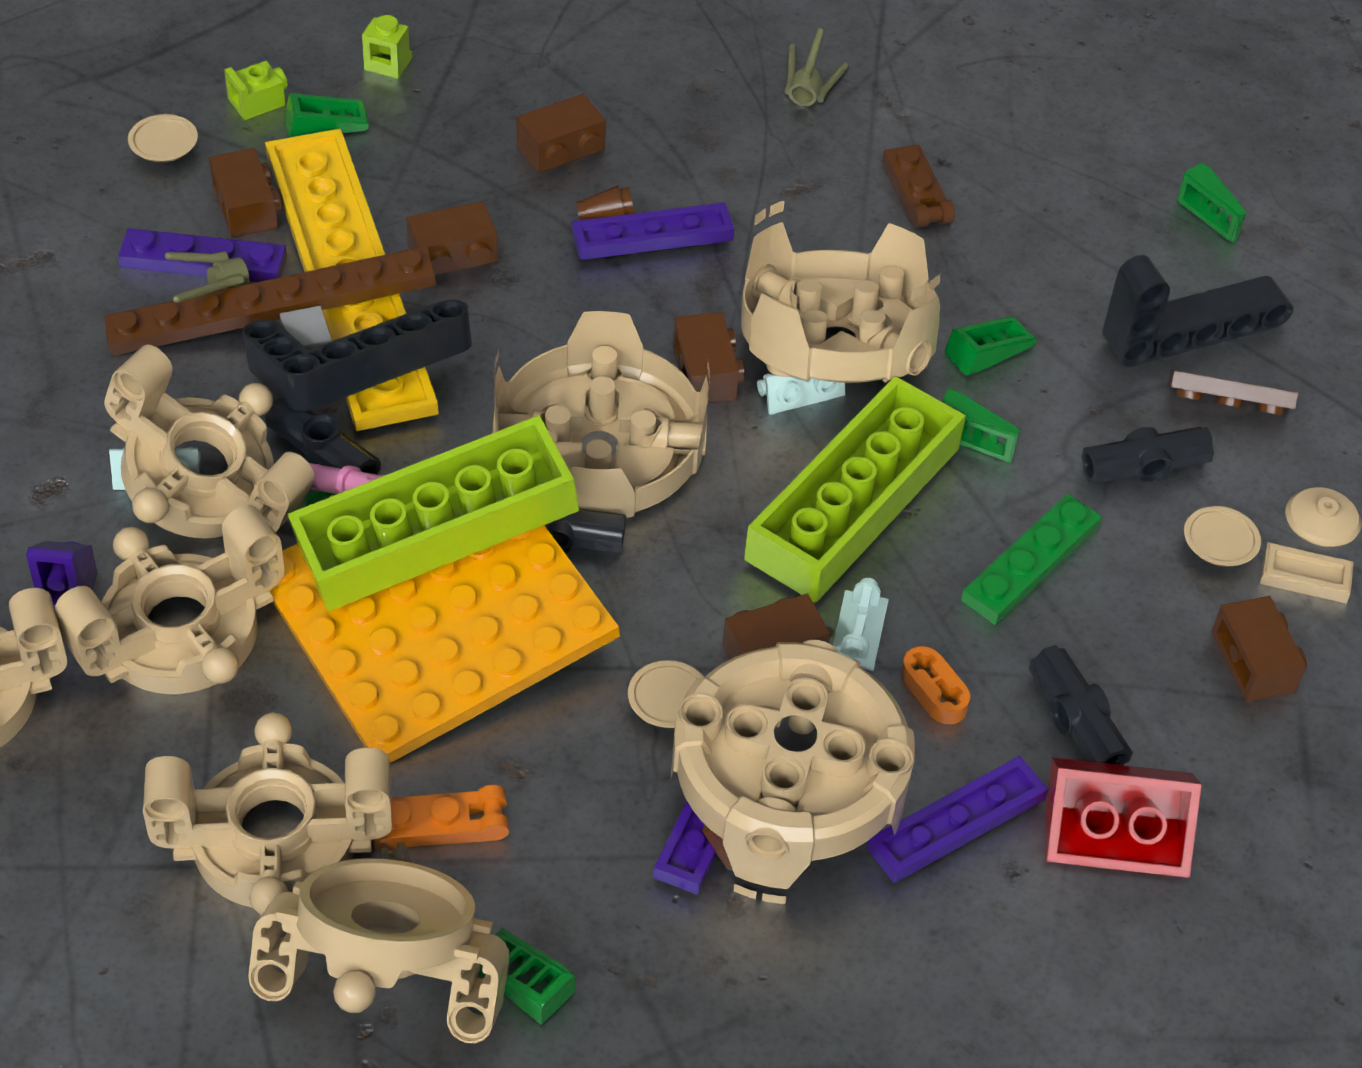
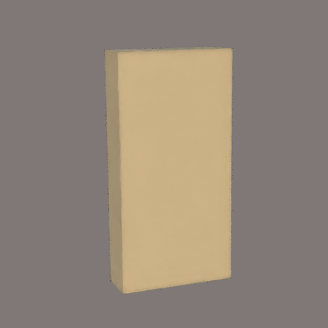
(1307, 572)

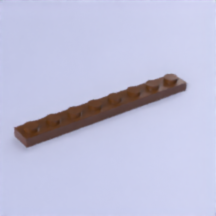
(266, 299)

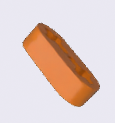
(940, 682)

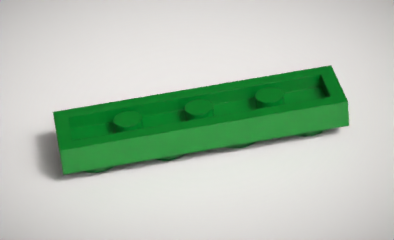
(1031, 559)

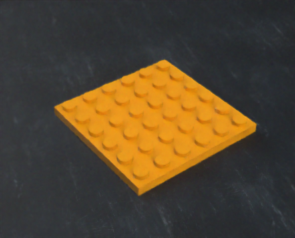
(446, 640)

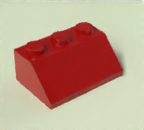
(1121, 817)

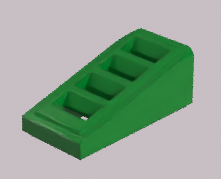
(319, 113)
(1205, 195)
(985, 345)
(979, 420)
(559, 979)

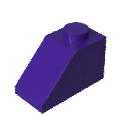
(61, 567)

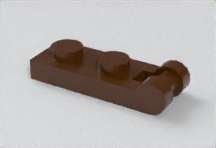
(917, 186)

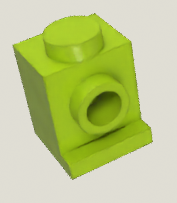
(386, 37)
(256, 89)

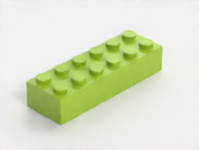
(854, 489)
(434, 512)

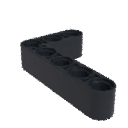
(1148, 327)
(357, 361)

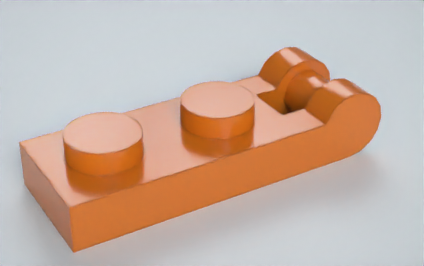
(446, 819)

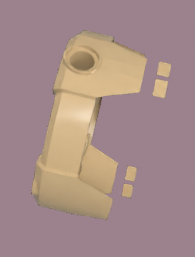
(875, 295)
(614, 387)
(782, 804)

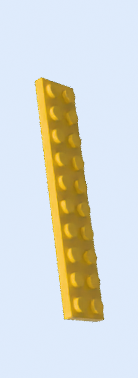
(336, 228)

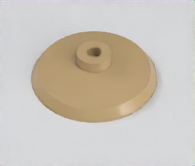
(162, 137)
(1323, 517)
(1222, 536)
(659, 690)

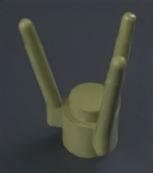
(806, 84)
(223, 275)

